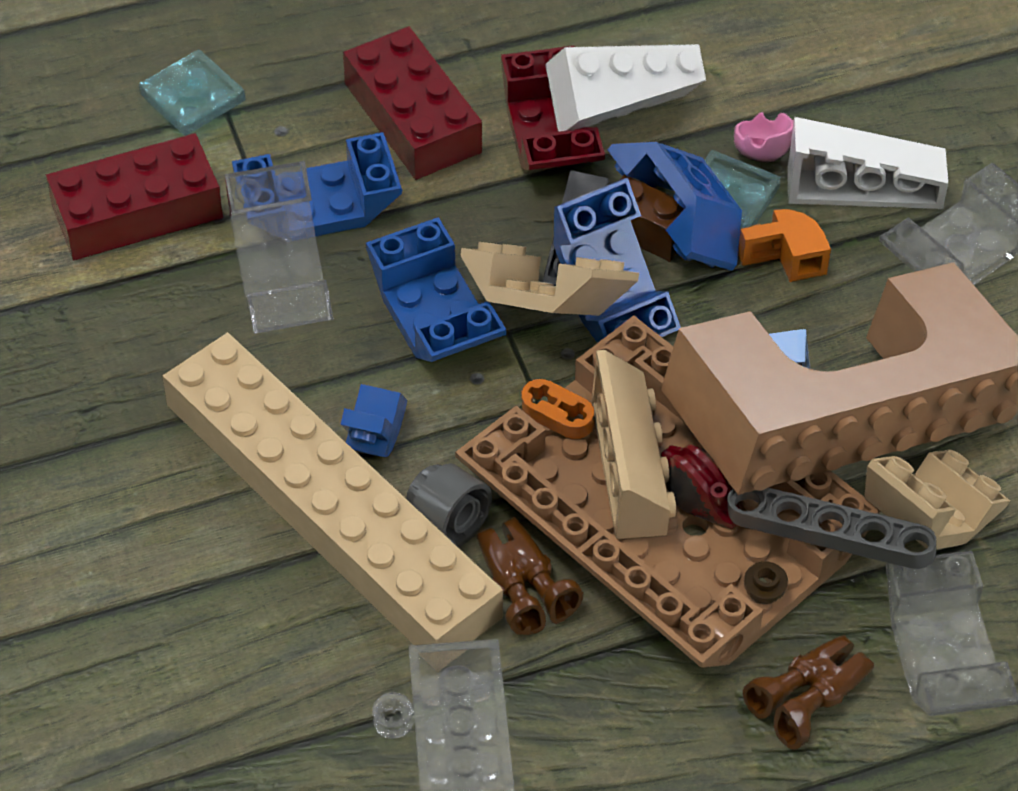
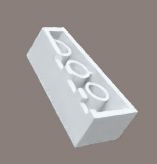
(616, 80)
(863, 169)

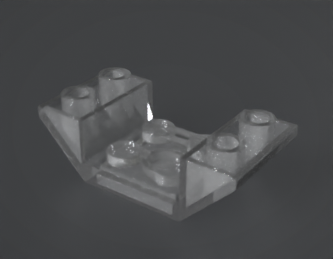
(973, 234)
(277, 247)
(945, 637)

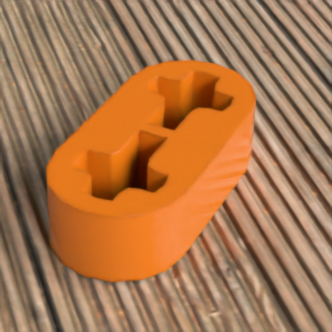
(559, 406)

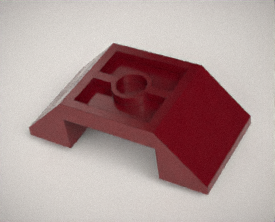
(534, 119)

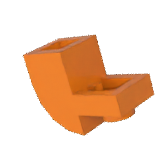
(792, 239)

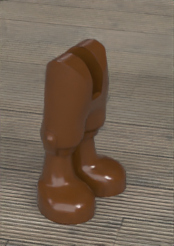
(524, 562)
(827, 688)

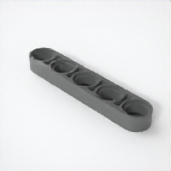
(846, 539)

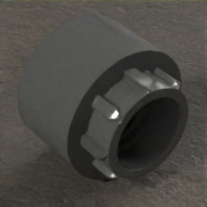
(451, 500)

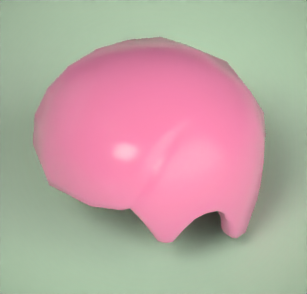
(763, 138)

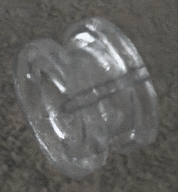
(392, 729)

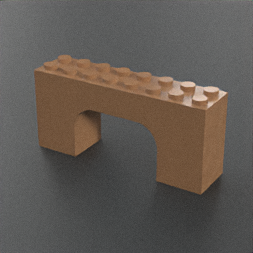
(772, 421)

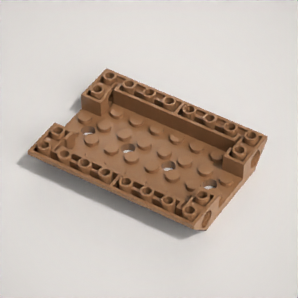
(676, 580)

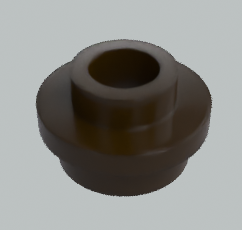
(765, 592)

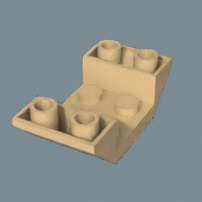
(511, 279)
(939, 495)

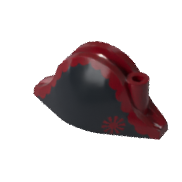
(698, 484)

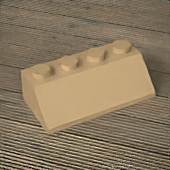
(630, 449)

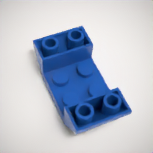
(349, 191)
(711, 217)
(601, 228)
(429, 293)

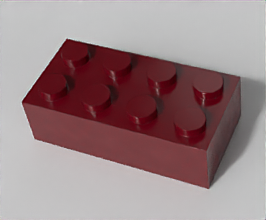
(412, 102)
(134, 196)

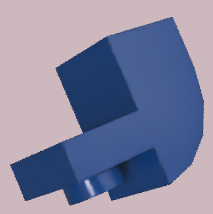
(374, 421)

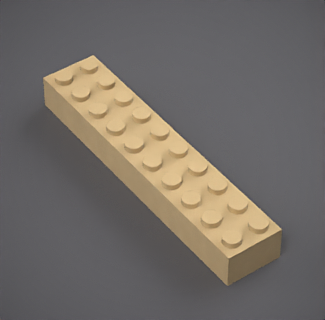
(332, 496)

